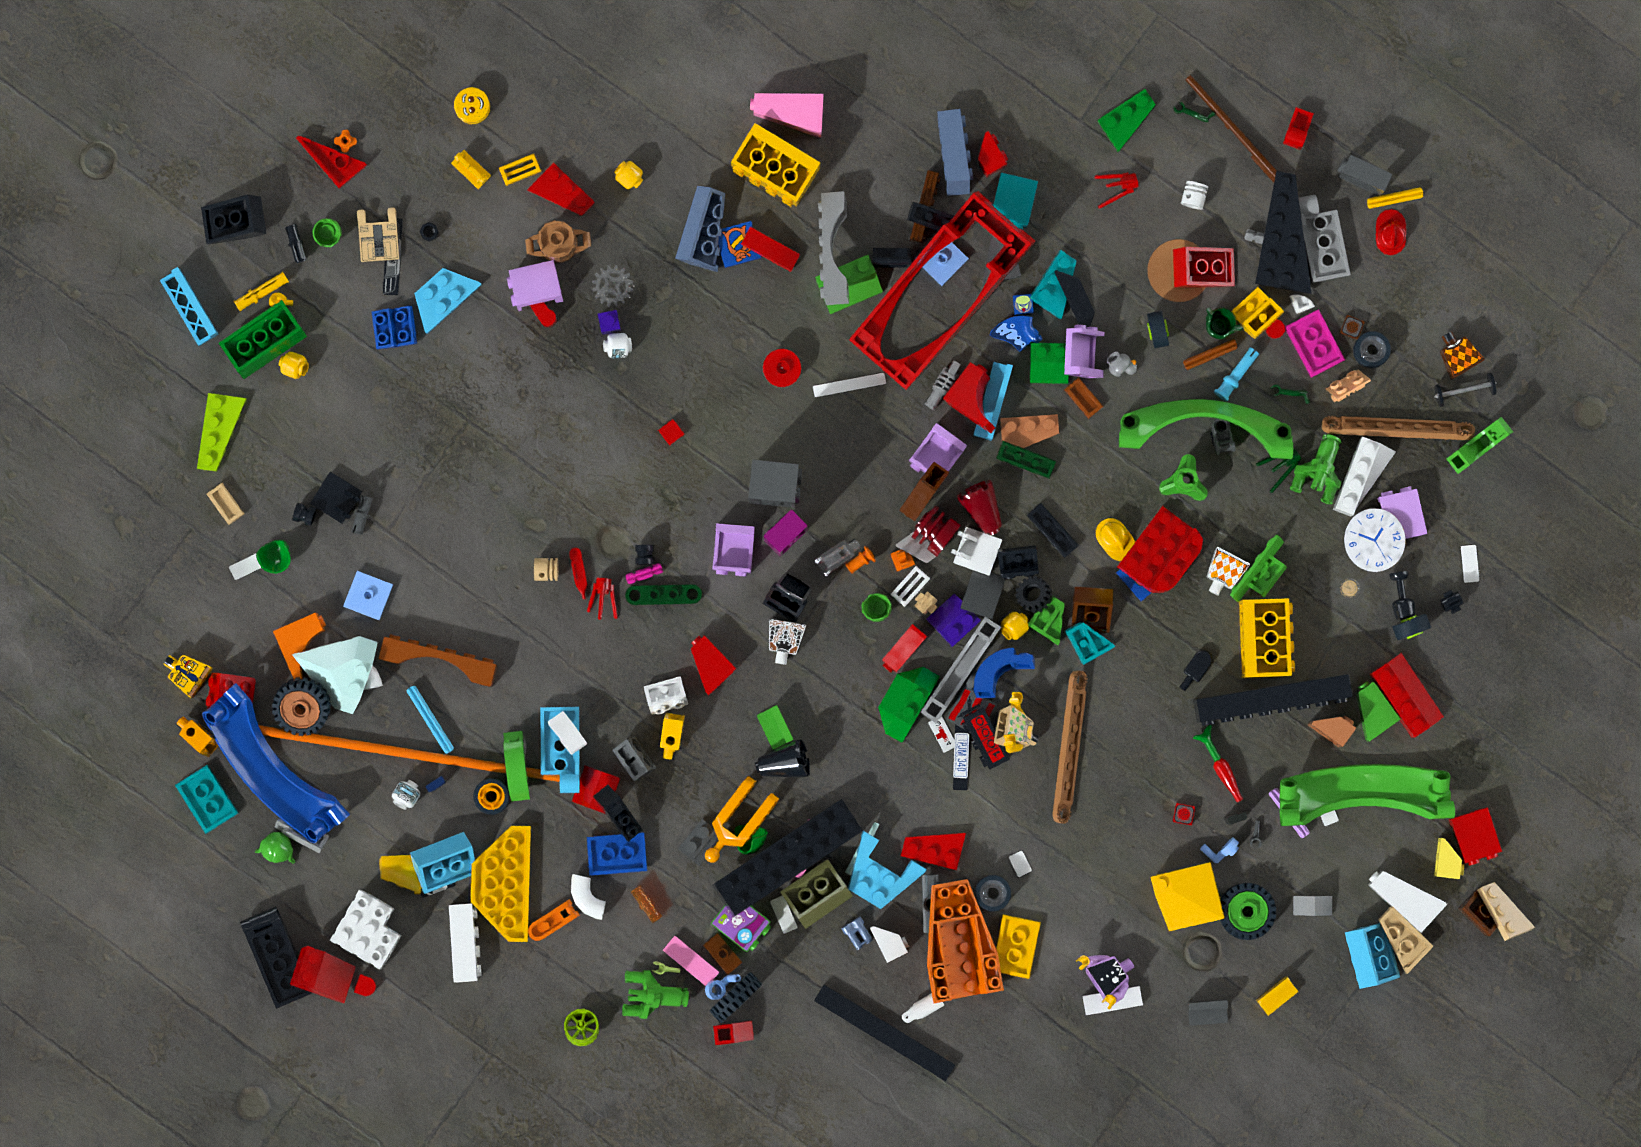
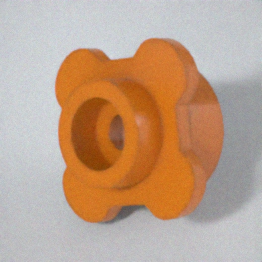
(340, 141)

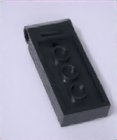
(273, 956)

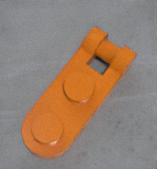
(552, 921)

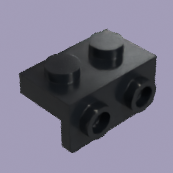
(1018, 562)

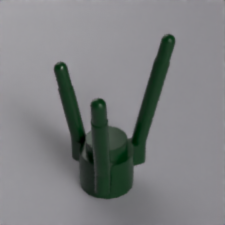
(1287, 462)

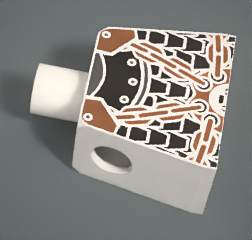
(784, 639)

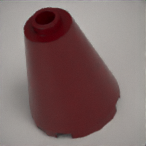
(982, 506)

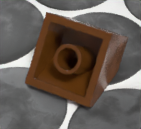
(1093, 608)

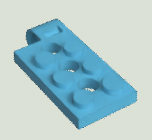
(549, 755)

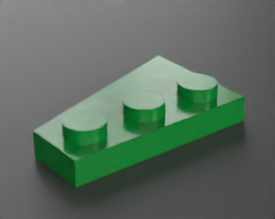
(1126, 118)

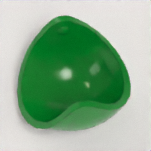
(274, 556)
(755, 842)

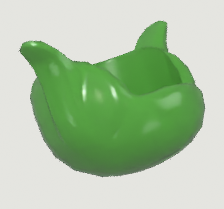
(276, 848)

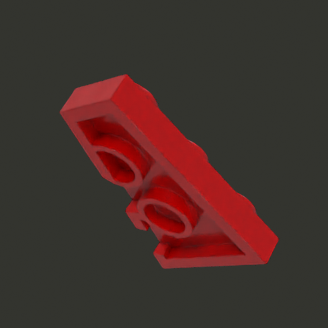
(561, 190)
(935, 849)

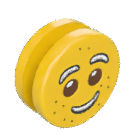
(472, 105)

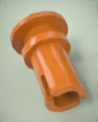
(860, 560)

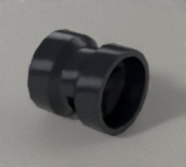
(304, 514)
(644, 554)

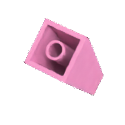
(794, 111)

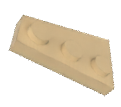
(1504, 912)
(1405, 940)

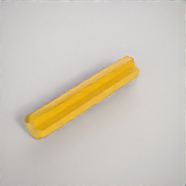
(1393, 198)

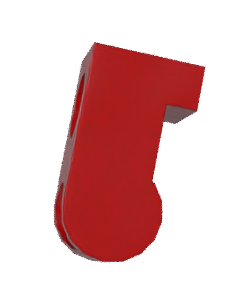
(545, 315)

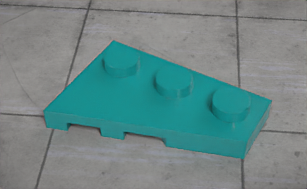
(1048, 290)

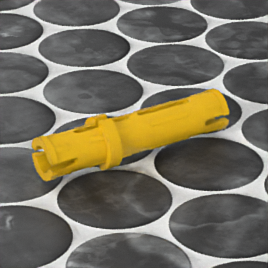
(261, 291)

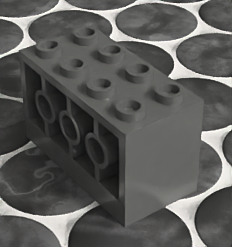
(774, 483)

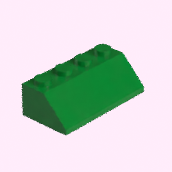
(262, 339)

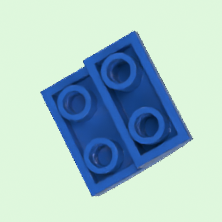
(394, 327)

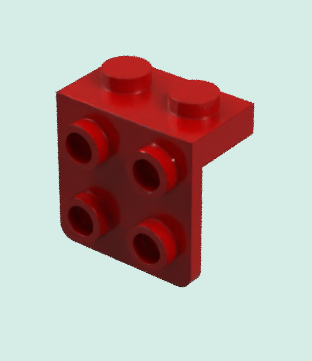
(220, 683)

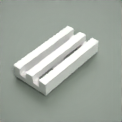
(899, 598)

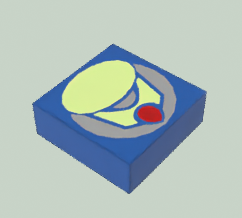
(1022, 304)

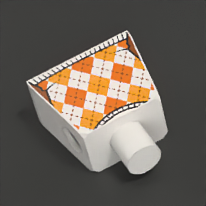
(1225, 570)

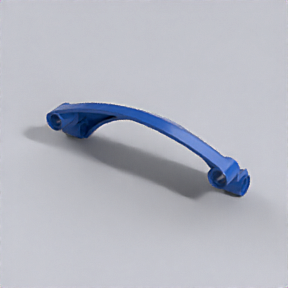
(284, 793)

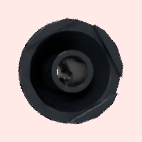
(785, 761)

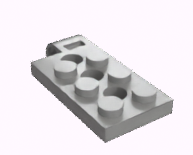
(1315, 252)

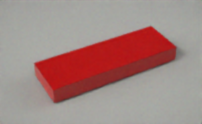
(770, 249)

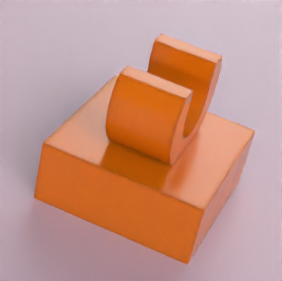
(902, 560)

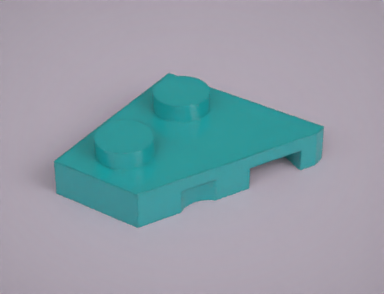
(1087, 642)

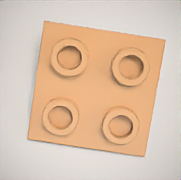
(1353, 381)

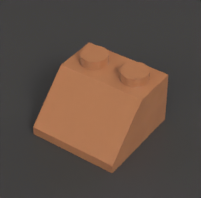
(1334, 729)

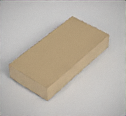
(225, 503)

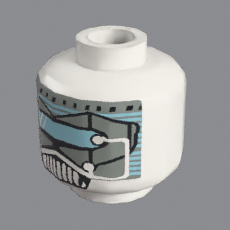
(617, 345)
(406, 794)

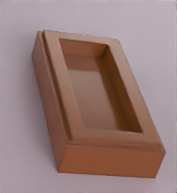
(1083, 398)

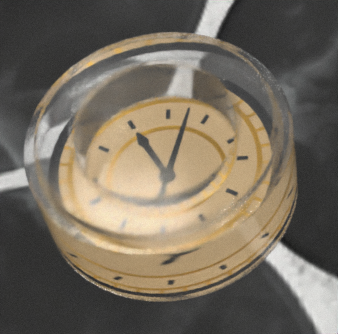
(1349, 588)

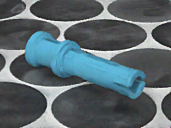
(1231, 382)

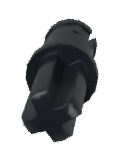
(295, 243)

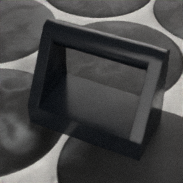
(891, 257)

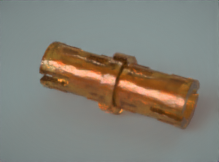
(646, 904)

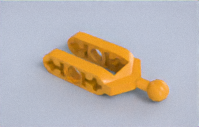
(726, 837)

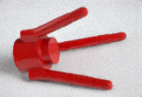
(1127, 182)
(602, 587)

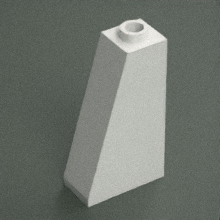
(1412, 903)

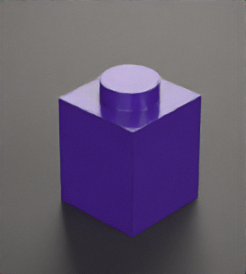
(609, 322)

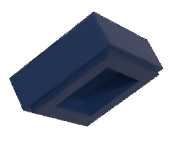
(436, 784)

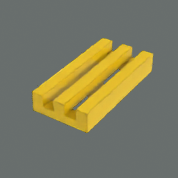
(523, 176)

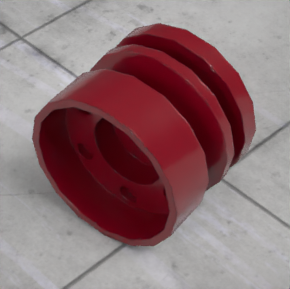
(935, 530)

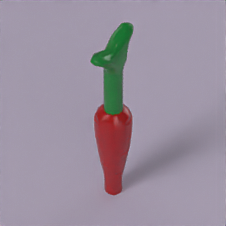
(1220, 765)

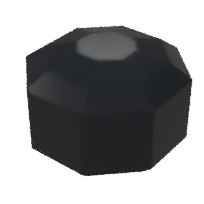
(429, 232)

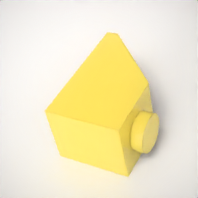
(1447, 861)

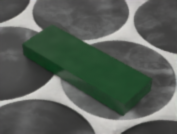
(1026, 459)

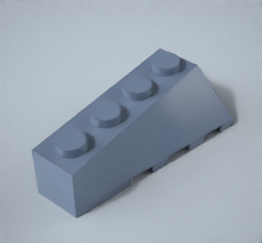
(702, 229)

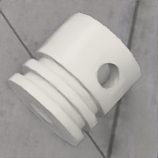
(1194, 195)

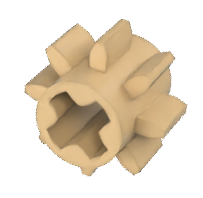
(926, 603)

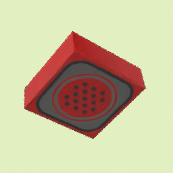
(1183, 814)

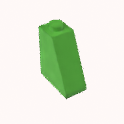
(1374, 711)

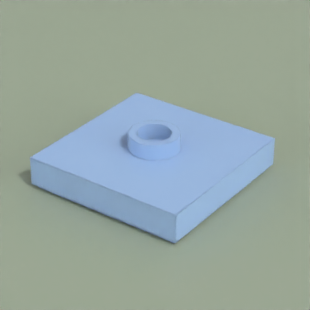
(945, 263)
(368, 595)

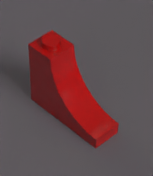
(967, 395)

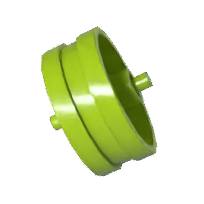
(581, 1027)

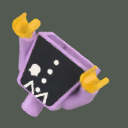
(1107, 976)

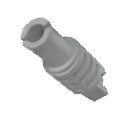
(943, 384)

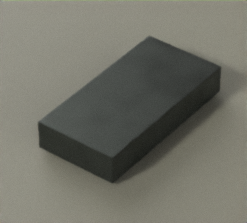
(1235, 818)

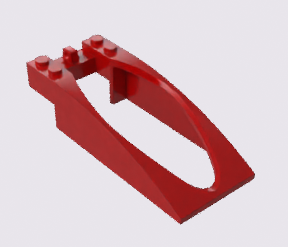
(976, 209)

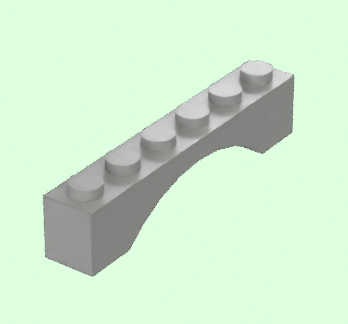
(834, 212)
(960, 669)

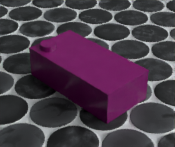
(785, 533)

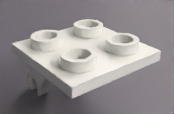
(977, 551)

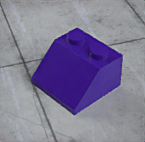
(953, 621)

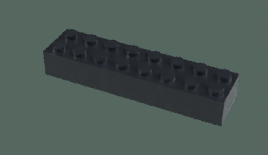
(1273, 698)
(787, 858)

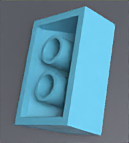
(443, 862)
(1372, 956)

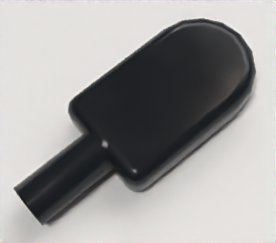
(1196, 668)

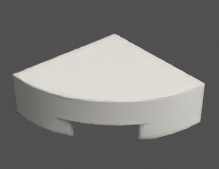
(1301, 303)

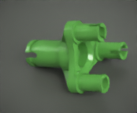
(1320, 469)
(1176, 485)
(651, 995)

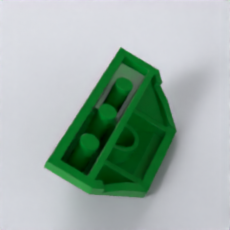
(905, 701)

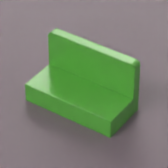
(774, 727)

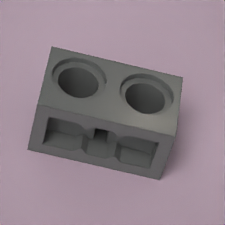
(634, 758)

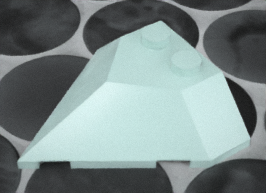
(340, 669)

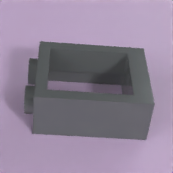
(1364, 175)

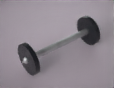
(1439, 394)

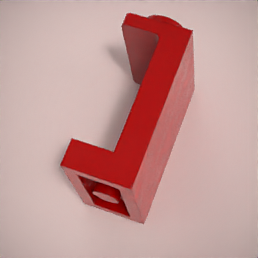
(1476, 836)

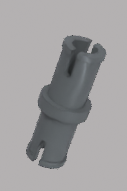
(361, 515)

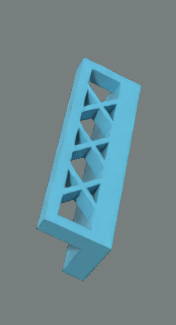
(193, 300)
(994, 397)

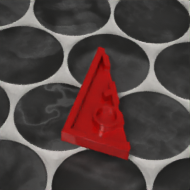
(336, 165)

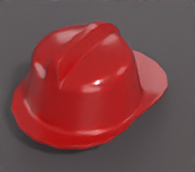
(1390, 232)

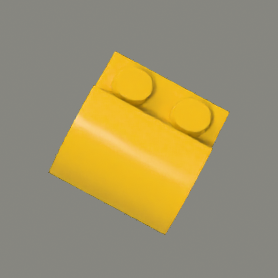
(1257, 312)

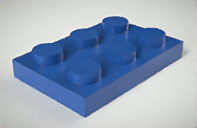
(615, 855)

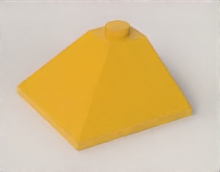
(1188, 896)

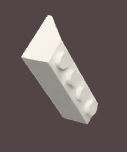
(1365, 468)

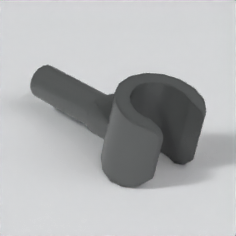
(1256, 834)

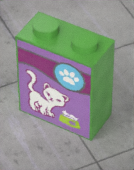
(743, 928)

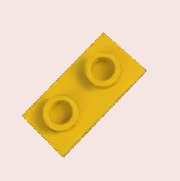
(470, 169)

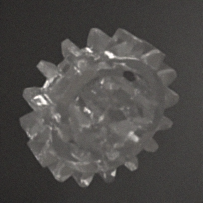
(623, 278)

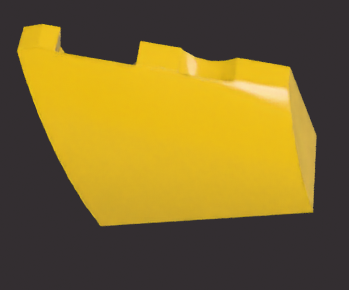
(400, 871)

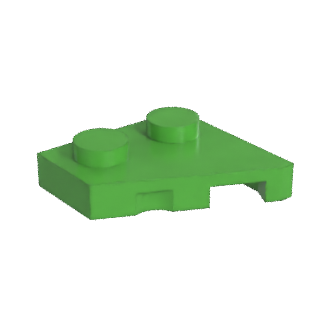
(1049, 620)

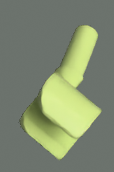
(662, 968)

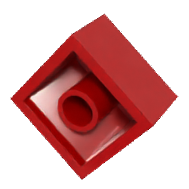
(591, 783)

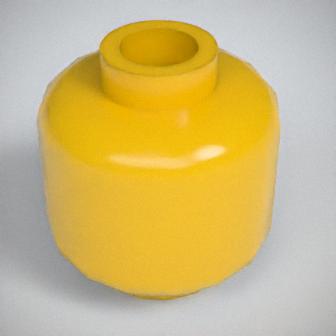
(629, 174)
(293, 365)
(1014, 625)

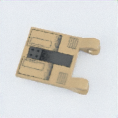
(378, 239)

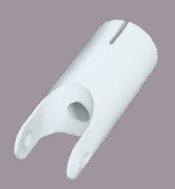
(921, 1009)

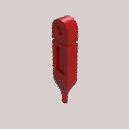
(578, 570)

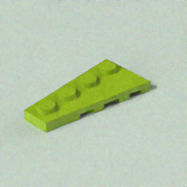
(219, 422)

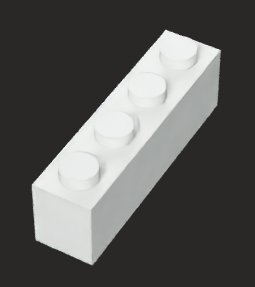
(464, 942)

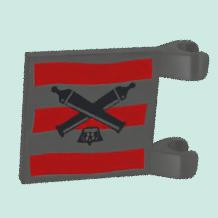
(968, 703)

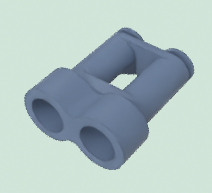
(854, 926)

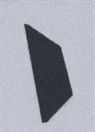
(1076, 298)

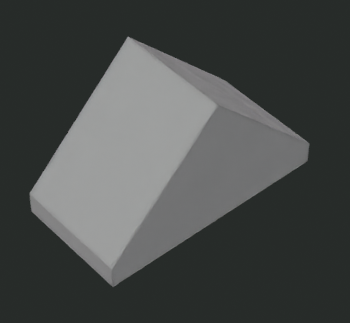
(1312, 905)

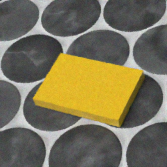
(1017, 945)

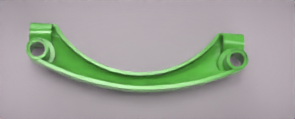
(1155, 417)
(1392, 786)

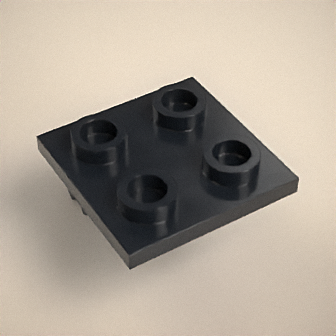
(336, 497)

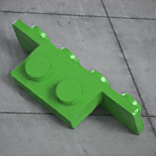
(1263, 572)

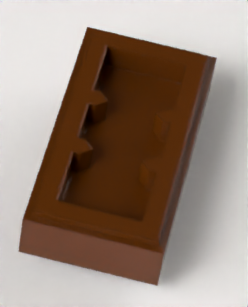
(722, 953)

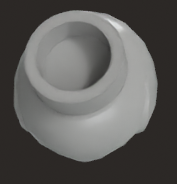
(1121, 363)

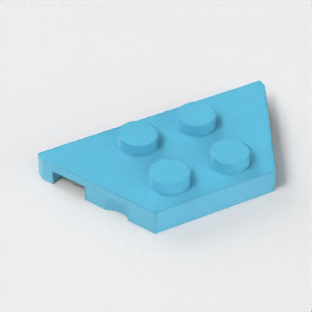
(442, 296)

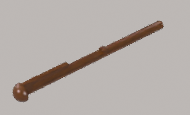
(1257, 156)

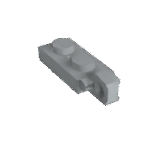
(293, 834)

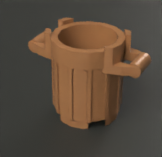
(558, 242)

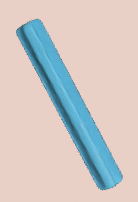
(430, 719)

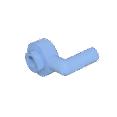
(1229, 848)
(720, 986)

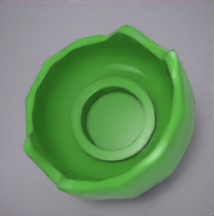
(327, 232)
(876, 607)

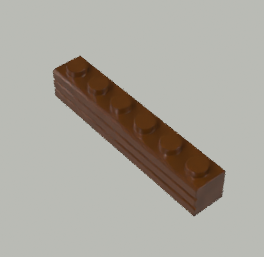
(926, 199)

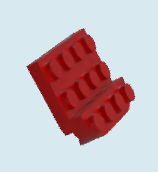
(1162, 552)

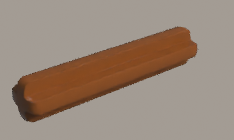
(1210, 354)

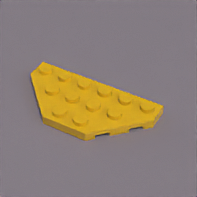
(502, 883)

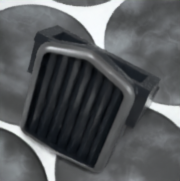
(788, 597)

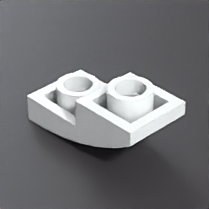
(567, 732)

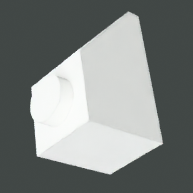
(890, 943)

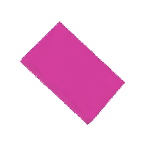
(1314, 343)

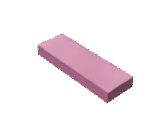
(690, 960)

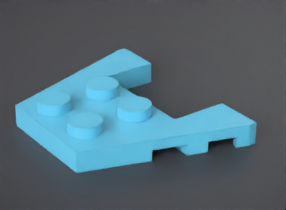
(875, 881)

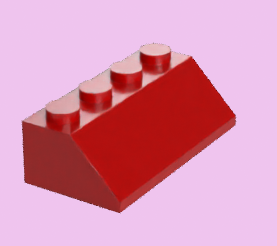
(1406, 695)

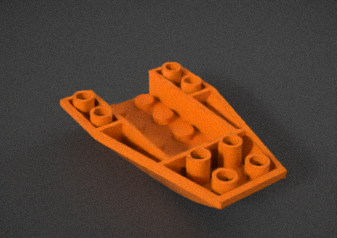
(960, 948)

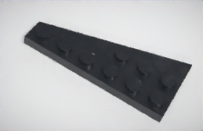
(1283, 248)

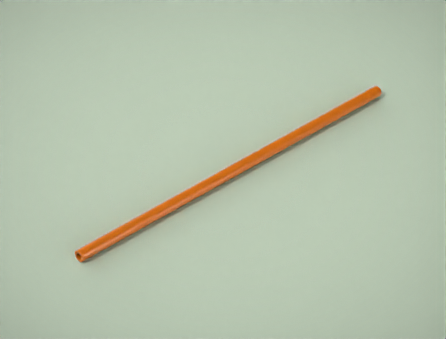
(400, 752)

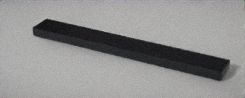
(884, 1032)

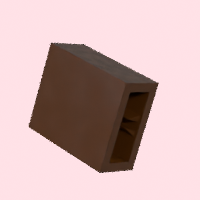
(924, 491)

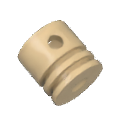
(545, 569)

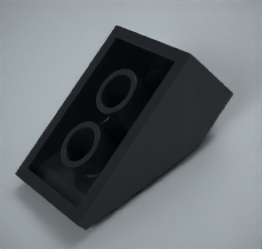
(233, 219)

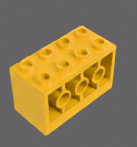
(778, 153)
(1253, 642)

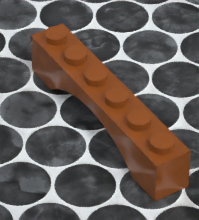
(399, 651)

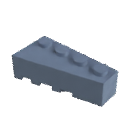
(954, 152)

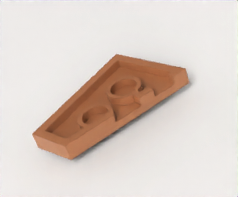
(1029, 429)

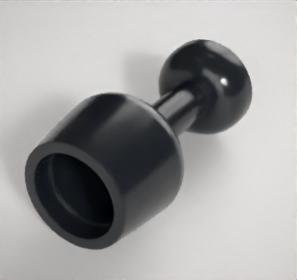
(1403, 607)

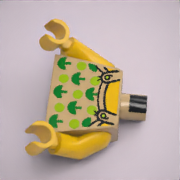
(1014, 727)

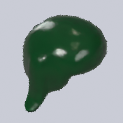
(1221, 323)

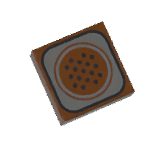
(1352, 327)

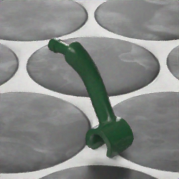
(1193, 113)
(1291, 393)

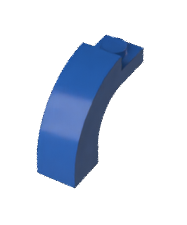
(995, 666)

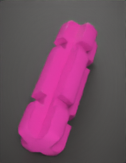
(644, 573)

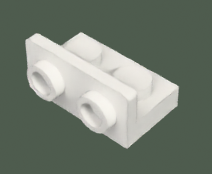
(665, 695)

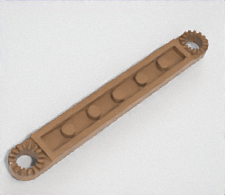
(1398, 428)
(1070, 746)

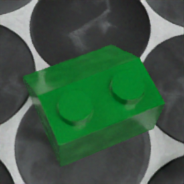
(1048, 363)

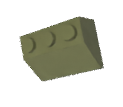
(816, 894)

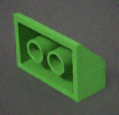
(861, 280)

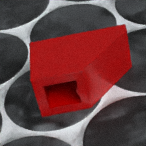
(990, 157)
(733, 1032)

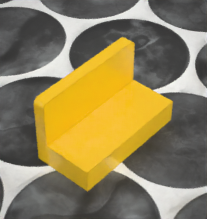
(1277, 995)

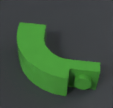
(1479, 445)
(516, 766)

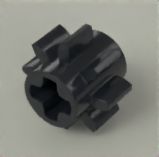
(1451, 601)

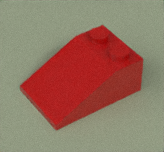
(1203, 267)
(322, 974)

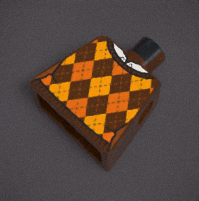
(1459, 355)

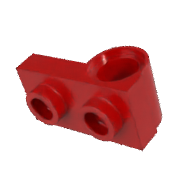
(1298, 128)

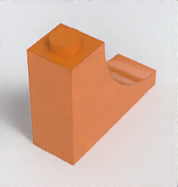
(296, 638)

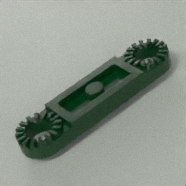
(663, 594)

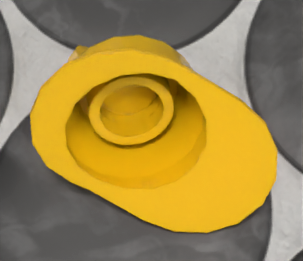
(1114, 538)

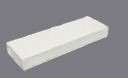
(1093, 1002)

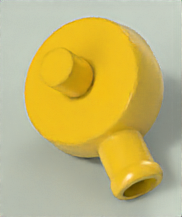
(277, 297)

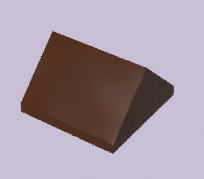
(1478, 914)

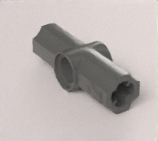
(927, 882)

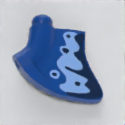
(1017, 331)

